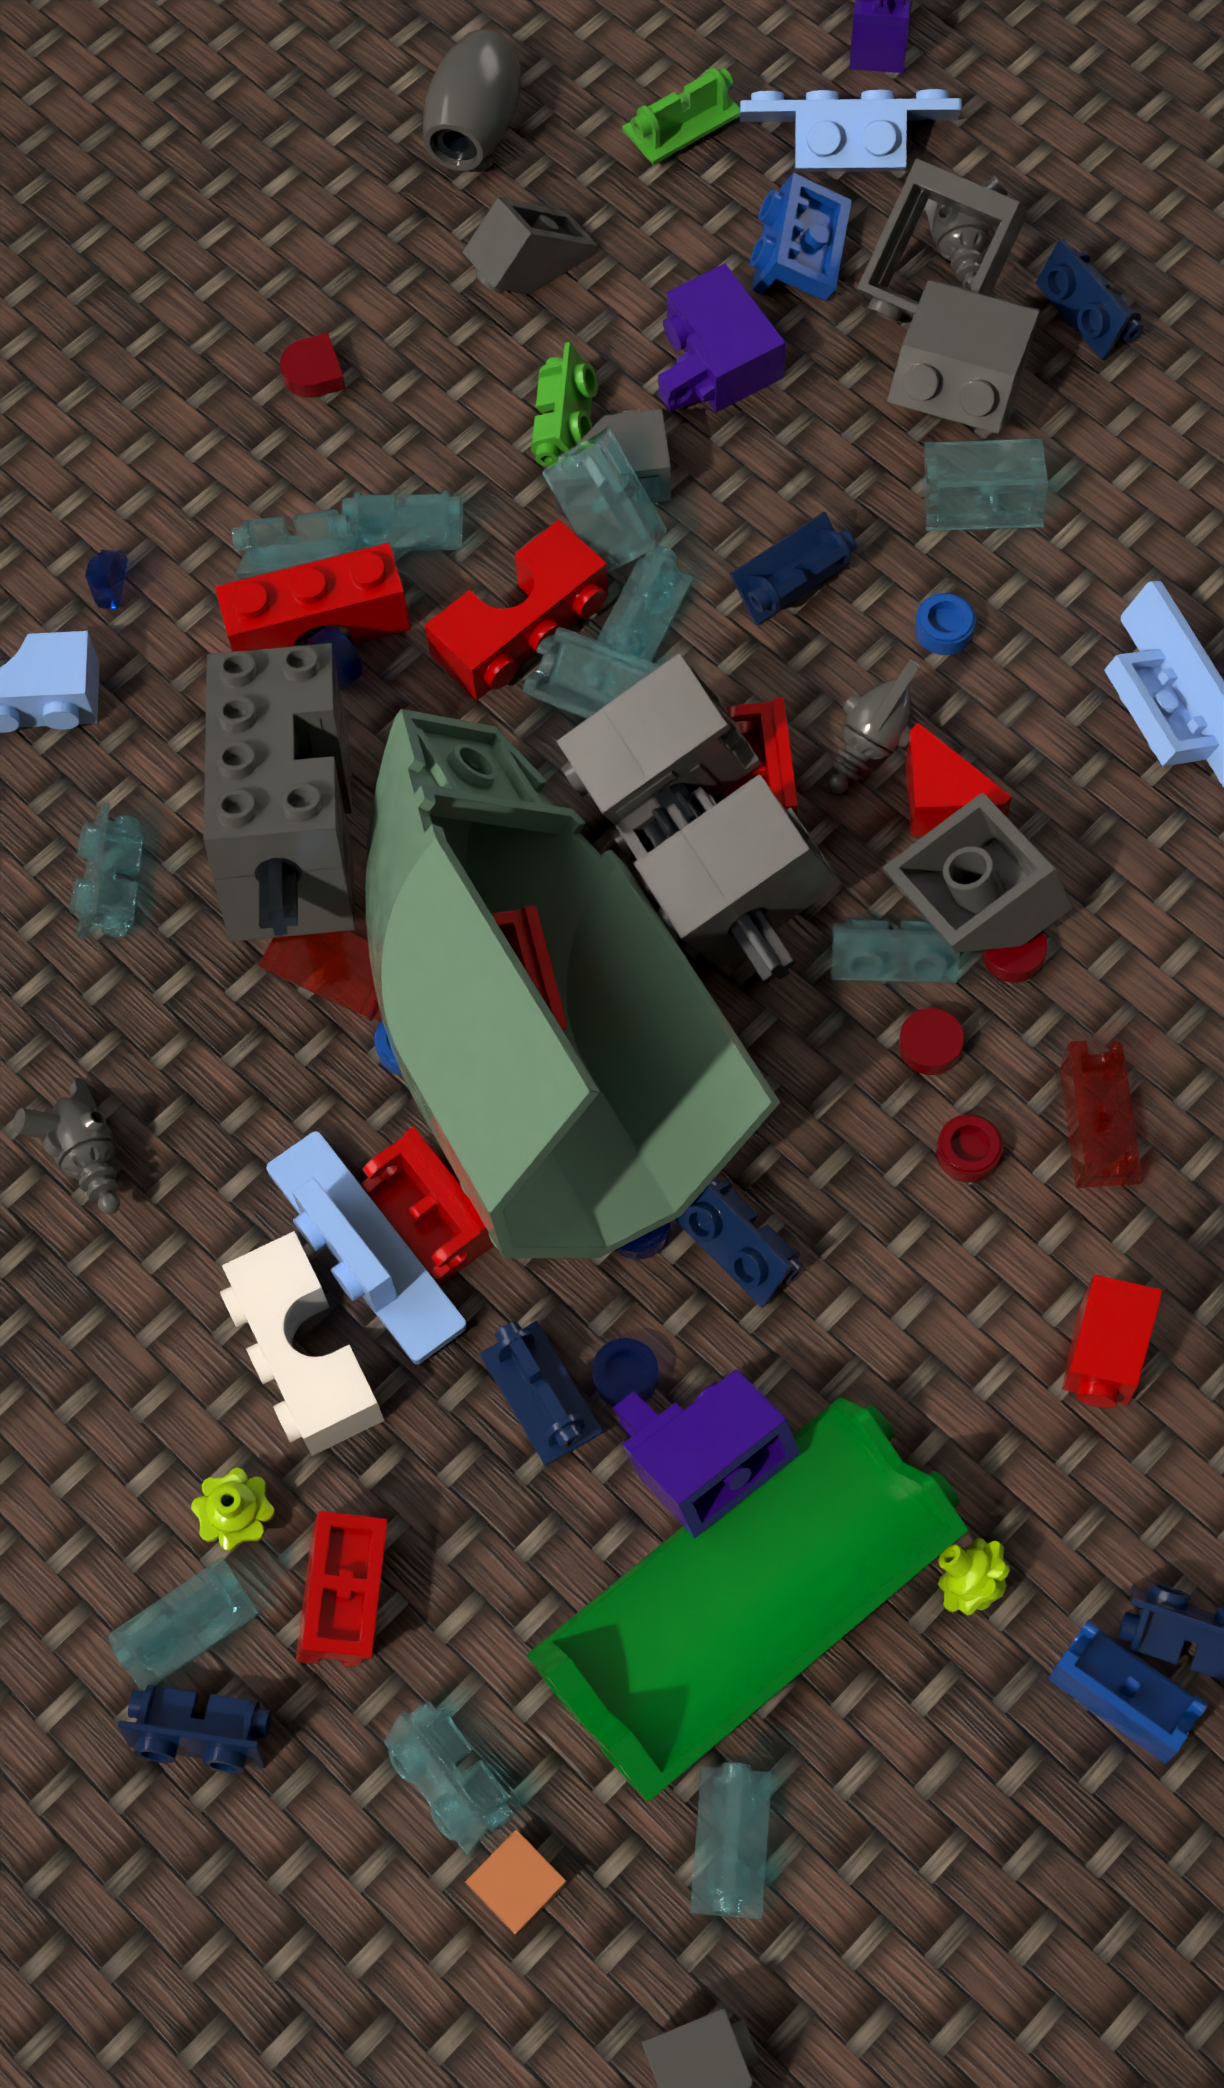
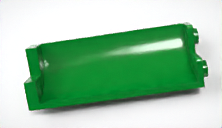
(752, 1601)

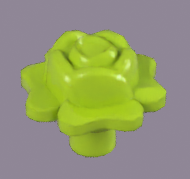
(233, 1509)
(973, 1576)

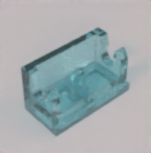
(984, 484)
(605, 500)
(583, 673)

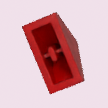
(942, 782)

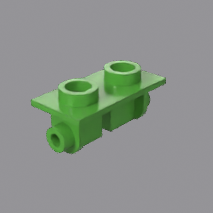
(684, 117)
(567, 389)

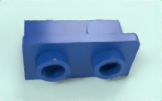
(801, 238)

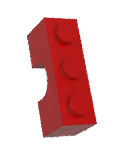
(345, 590)
(488, 644)

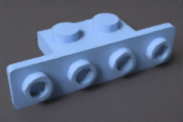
(850, 132)
(1170, 683)
(366, 1248)

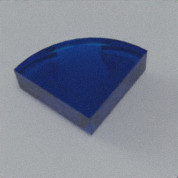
(106, 577)

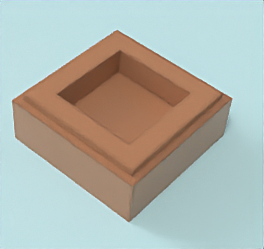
(516, 1882)

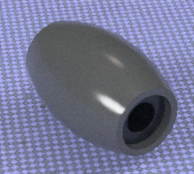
(471, 100)

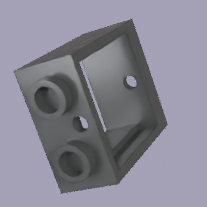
(955, 192)

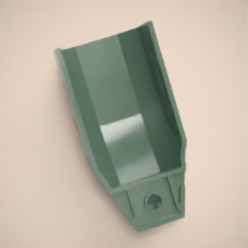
(550, 1130)

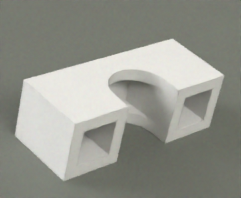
(323, 1394)

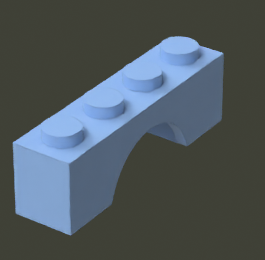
(50, 682)

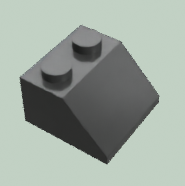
(964, 356)
(980, 880)

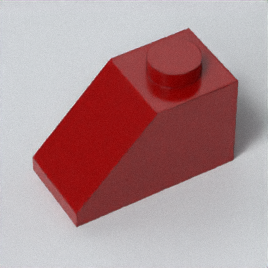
(1110, 1341)

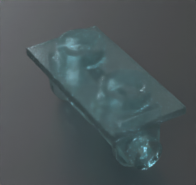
(407, 522)
(272, 549)
(646, 605)
(99, 895)
(875, 953)
(182, 1625)
(461, 1804)
(731, 1842)

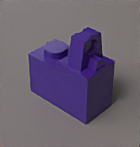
(880, 35)
(725, 343)
(709, 1453)

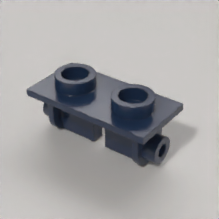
(1086, 302)
(792, 567)
(751, 1257)
(540, 1391)
(1168, 1621)
(221, 1739)

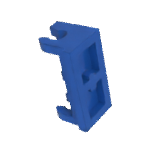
(1127, 1692)

